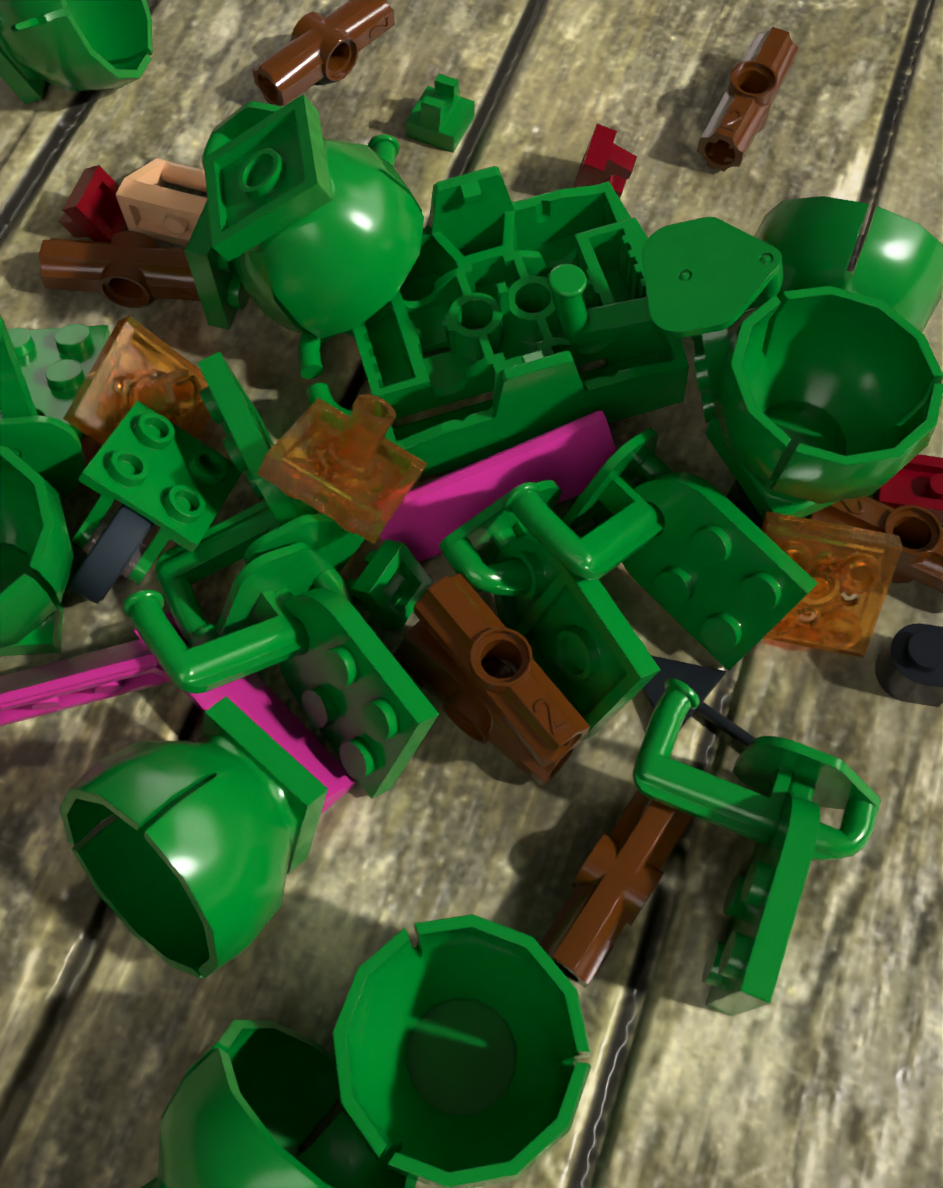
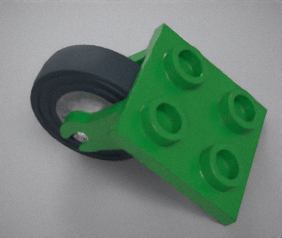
(161, 481)

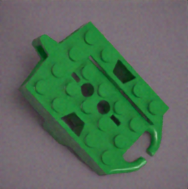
(487, 269)

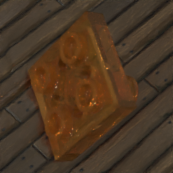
(131, 359)
(345, 465)
(839, 561)

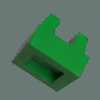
(441, 115)
(390, 584)

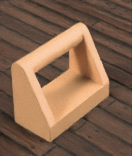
(160, 210)

